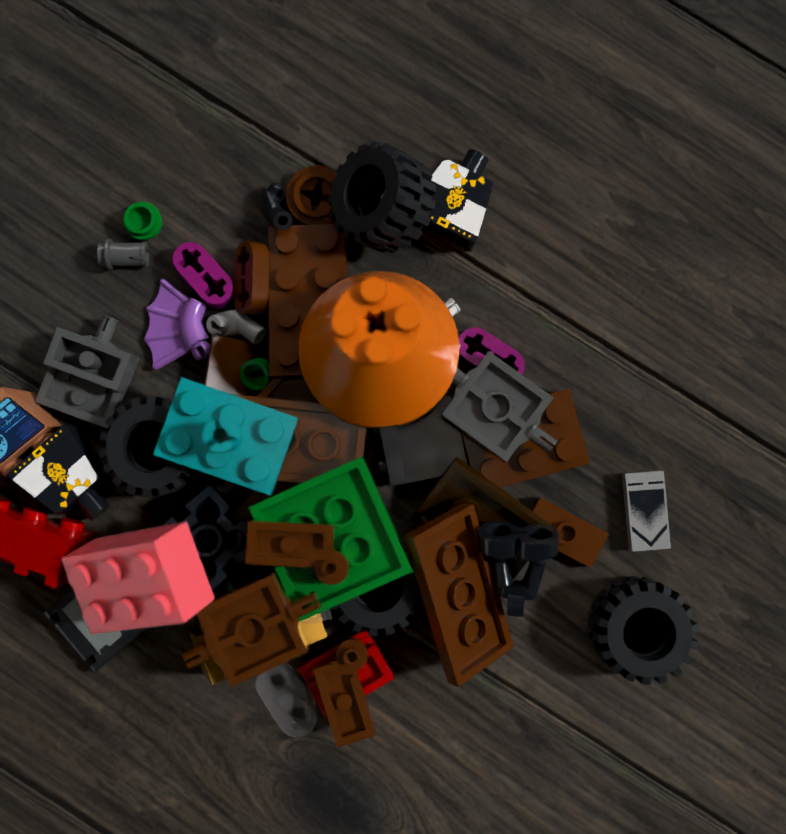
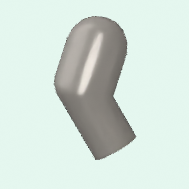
(233, 323)

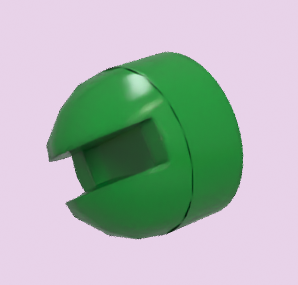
(259, 382)

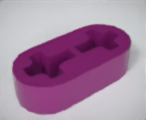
(210, 270)
(491, 344)

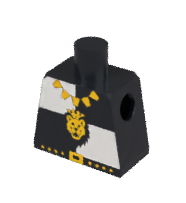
(460, 199)
(64, 473)

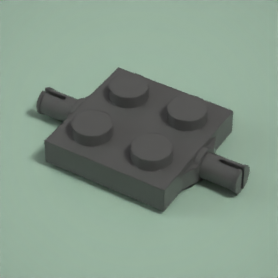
(498, 408)

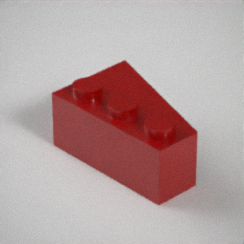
(39, 543)

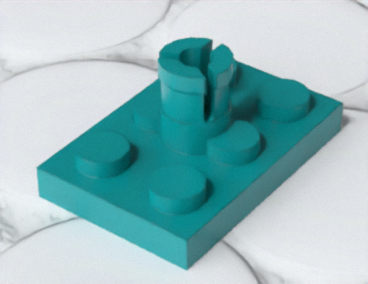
(226, 436)

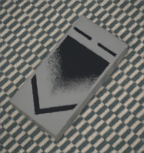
(646, 510)

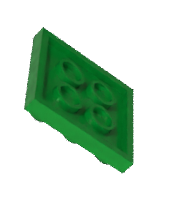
(361, 533)

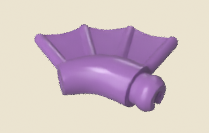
(176, 326)

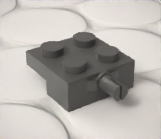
(87, 374)

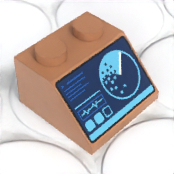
(22, 427)

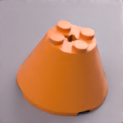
(378, 349)

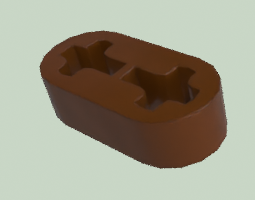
(251, 278)

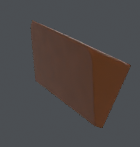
(225, 363)

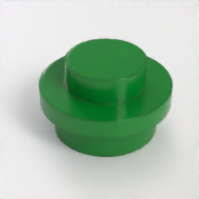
(142, 221)

